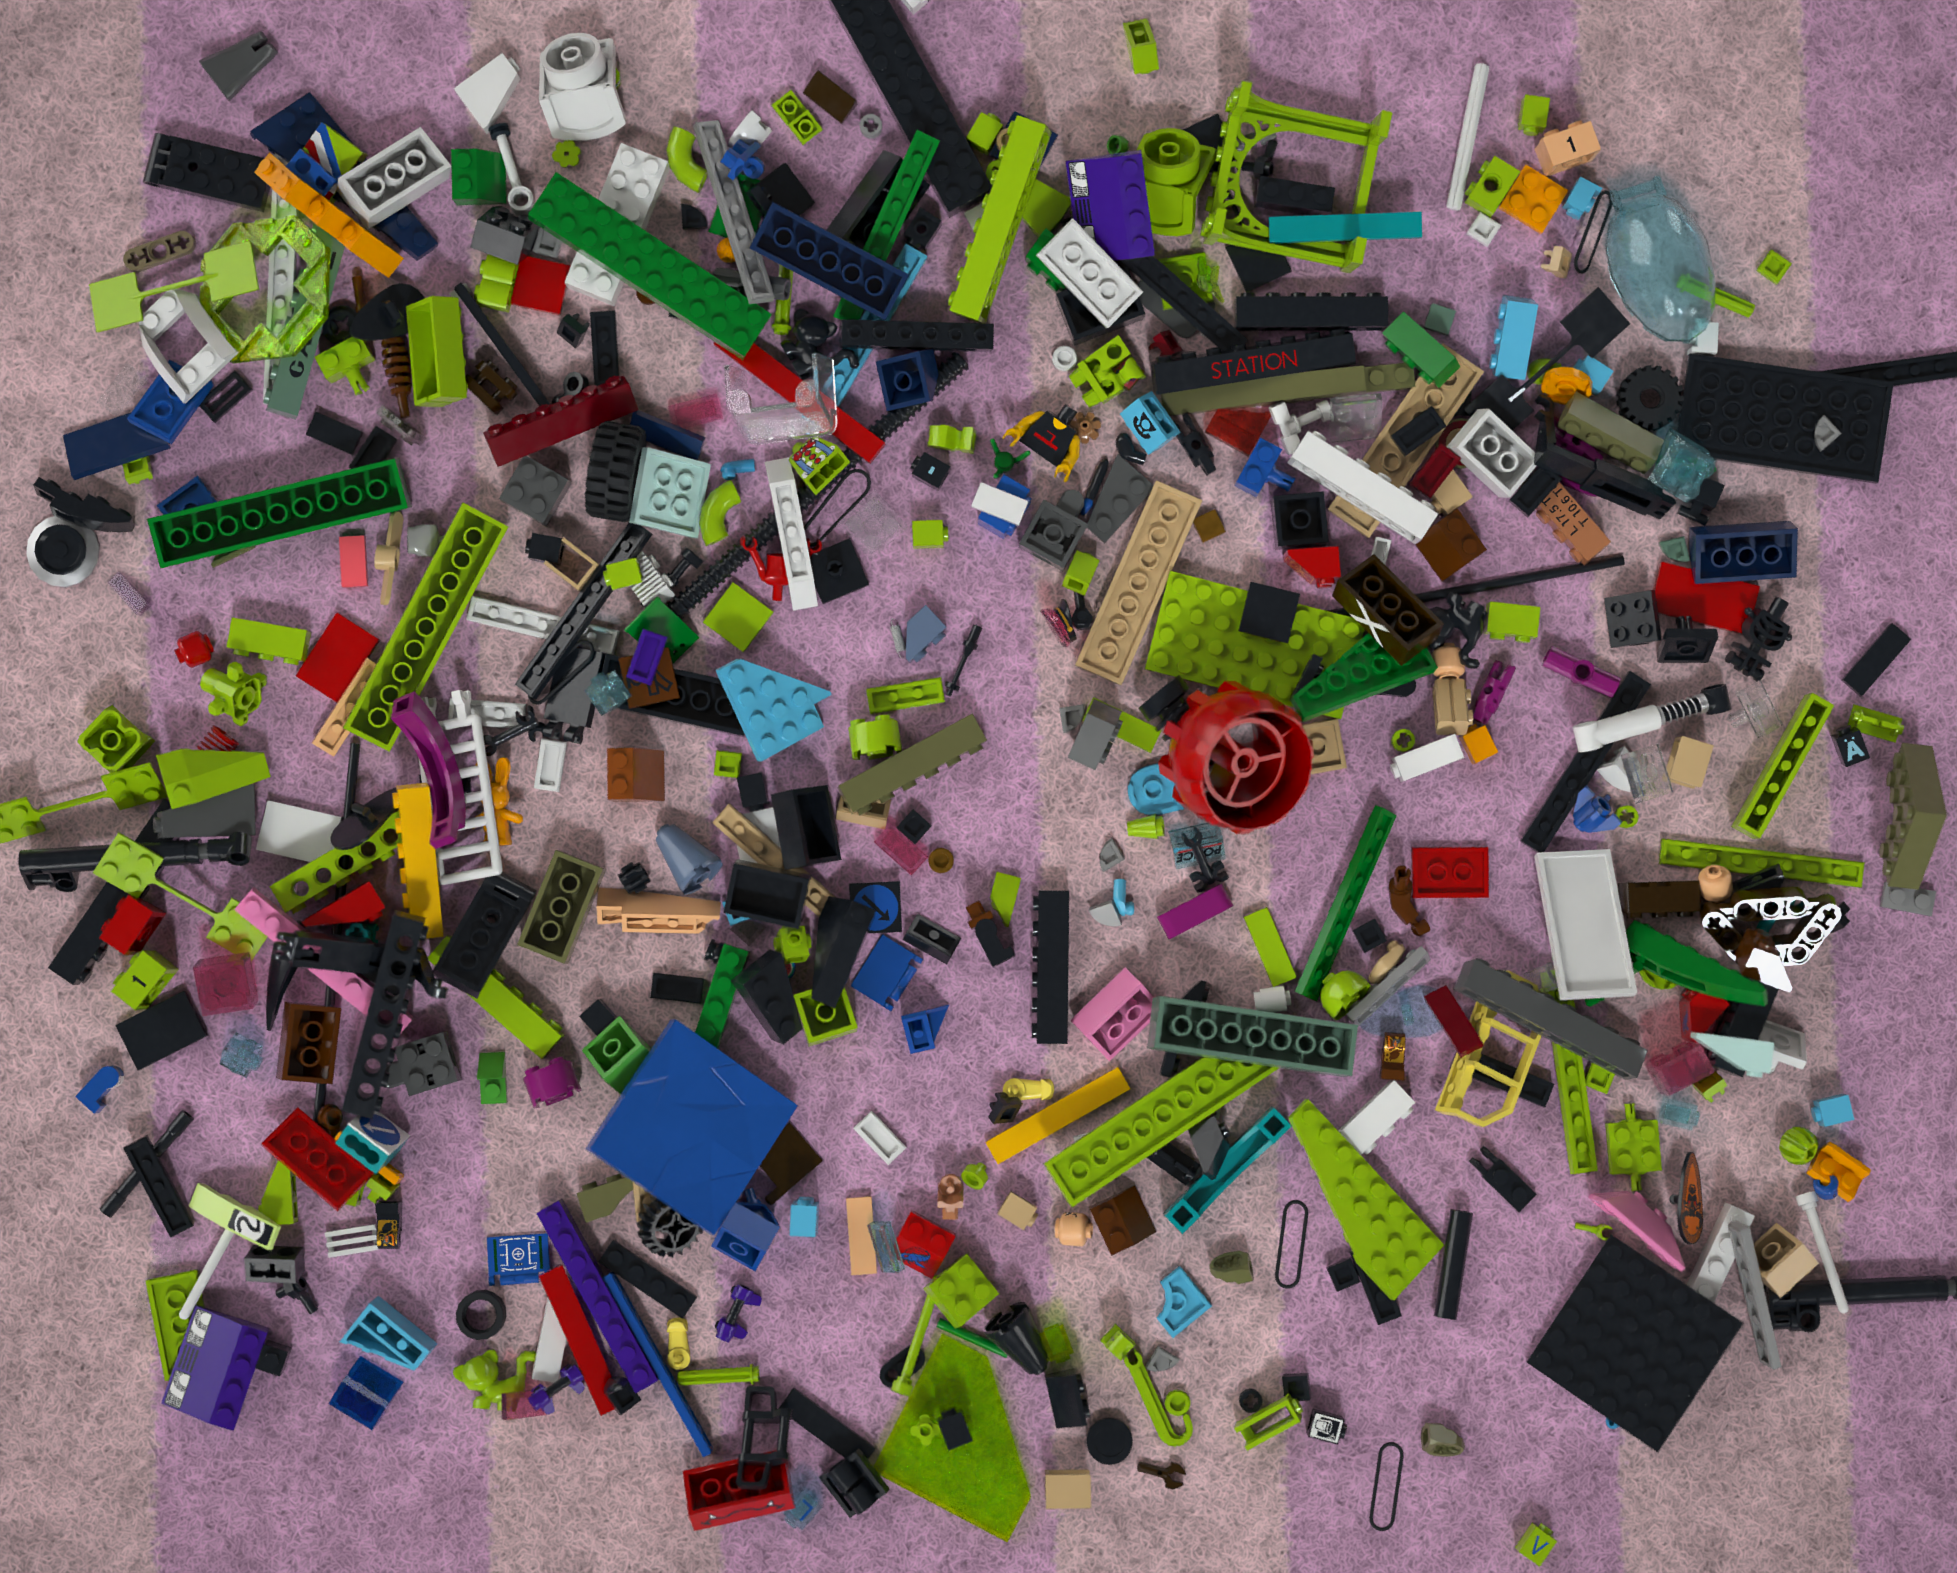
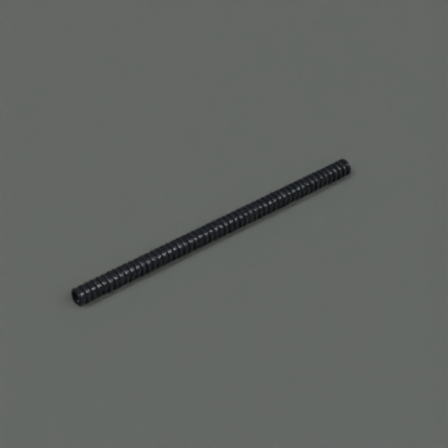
(768, 529)

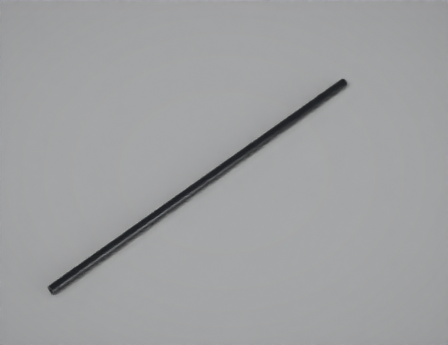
(1514, 580)
(337, 928)

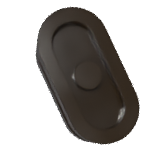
(505, 387)

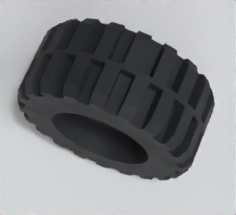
(613, 470)

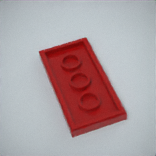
(1708, 604)
(317, 1159)

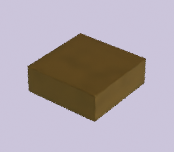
(1208, 526)

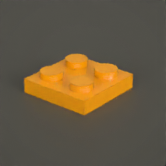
(1533, 199)

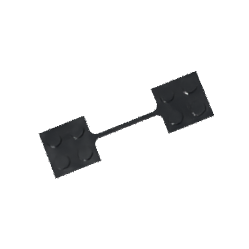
(1252, 266)
(1591, 326)

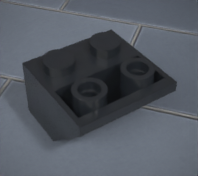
(1065, 1398)

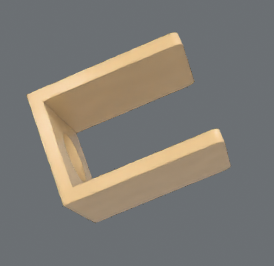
(580, 585)
(1688, 762)
(1067, 1489)

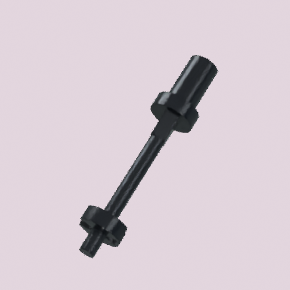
(969, 646)

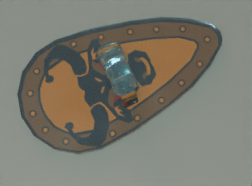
(1405, 1014)

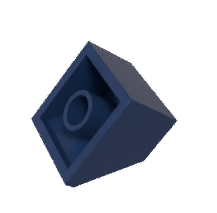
(908, 379)

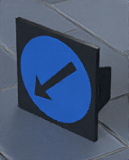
(883, 898)

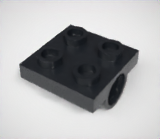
(1633, 619)
(854, 1483)

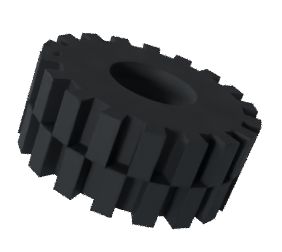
(1650, 378)

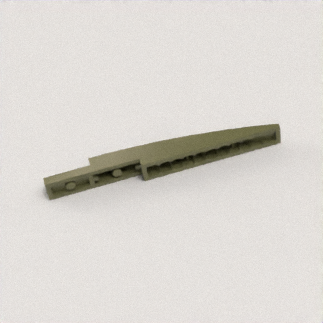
(1291, 388)

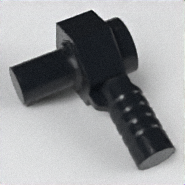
(1263, 164)
(1081, 617)
(298, 1291)

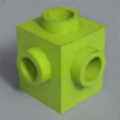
(793, 944)

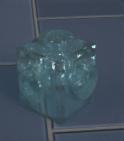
(607, 692)
(241, 1055)

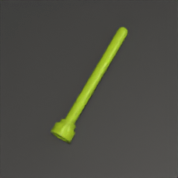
(903, 1382)

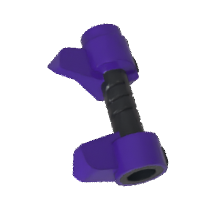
(727, 1326)
(542, 1397)

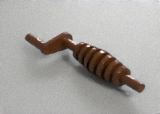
(394, 355)

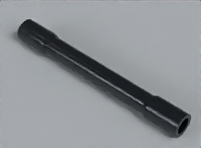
(119, 1196)

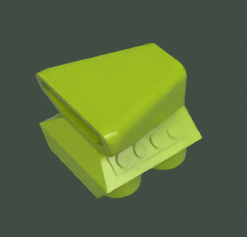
(114, 740)

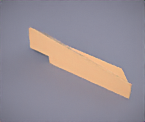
(655, 911)

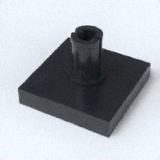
(837, 571)
(1686, 643)

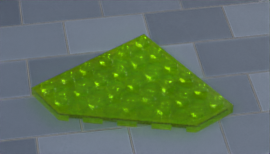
(976, 1480)

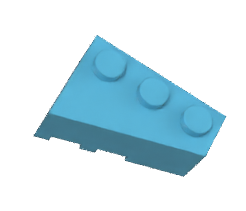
(1513, 337)

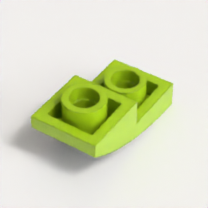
(796, 117)

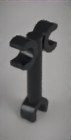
(525, 723)
(1208, 874)

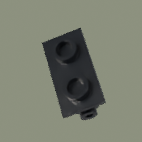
(1175, 1163)

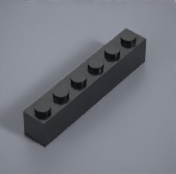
(1311, 312)
(1052, 967)

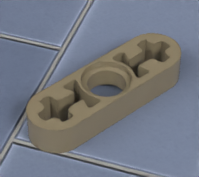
(144, 264)

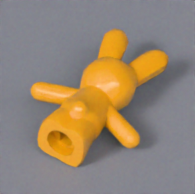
(500, 800)

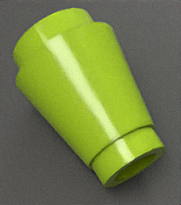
(1147, 827)

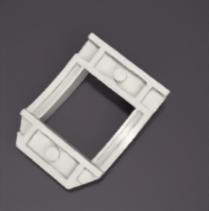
(205, 363)

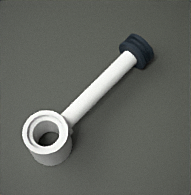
(499, 133)

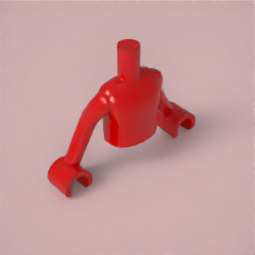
(775, 571)

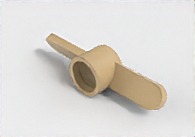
(388, 555)

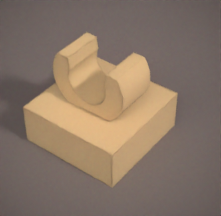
(1559, 261)

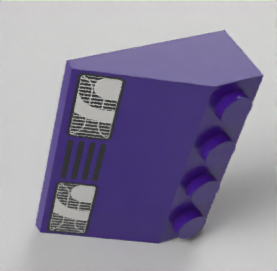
(1112, 203)
(215, 1367)

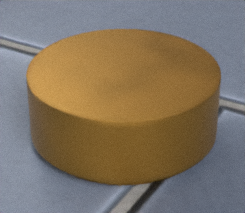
(941, 860)

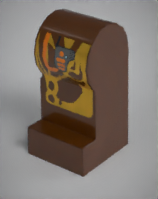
(1393, 1056)

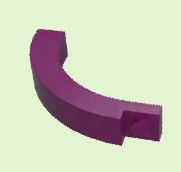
(439, 766)

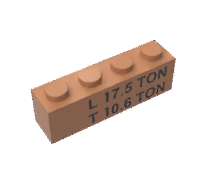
(1571, 525)

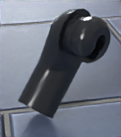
(1127, 451)

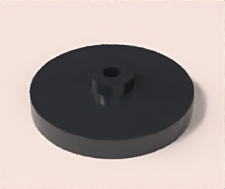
(1109, 1441)

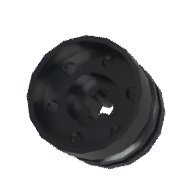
(1167, 704)

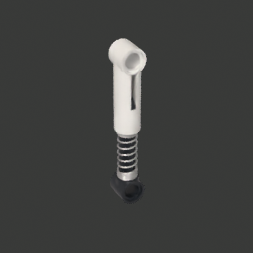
(1595, 734)

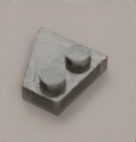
(393, 421)

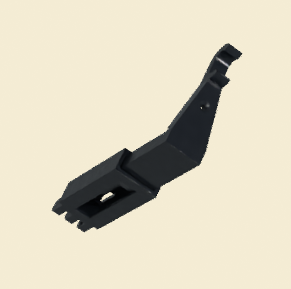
(1596, 476)
(348, 955)

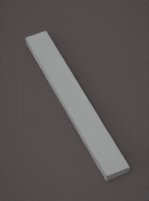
(733, 213)

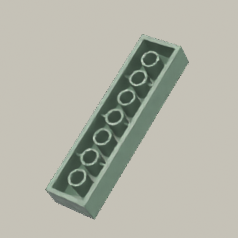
(1252, 1036)

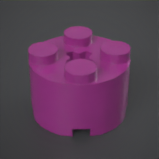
(551, 1082)

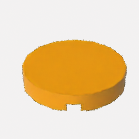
(1563, 383)

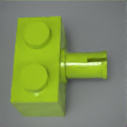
(347, 360)

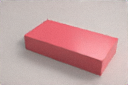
(353, 561)

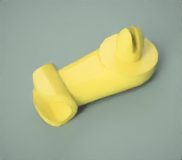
(1029, 1089)
(678, 1346)

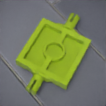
(1633, 1146)

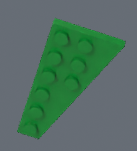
(1358, 675)

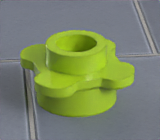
(925, 1422)

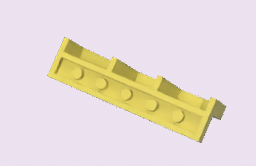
(1463, 1068)

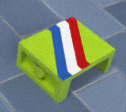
(333, 153)

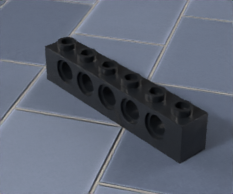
(916, 335)

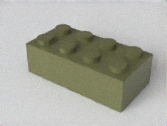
(561, 907)

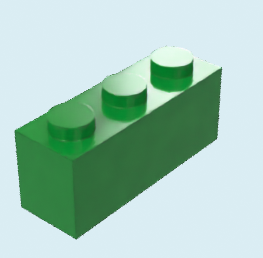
(1420, 350)

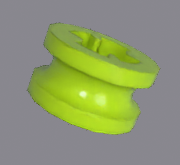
(1396, 735)
(1628, 809)

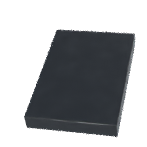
(161, 1030)

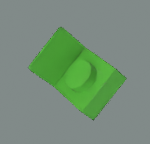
(492, 1077)

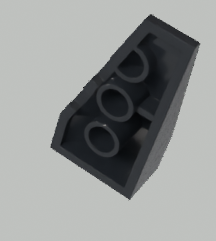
(840, 937)

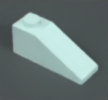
(1741, 1053)

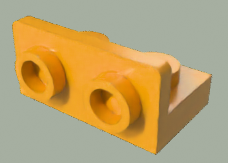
(1834, 1161)

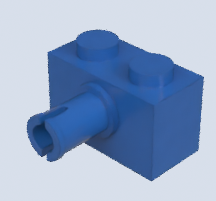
(1261, 469)

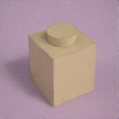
(1018, 1211)

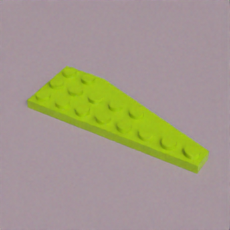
(1378, 1225)

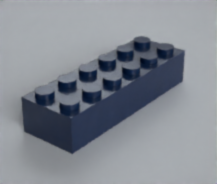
(829, 260)

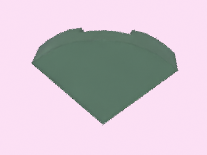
(1675, 549)

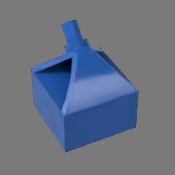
(747, 1231)

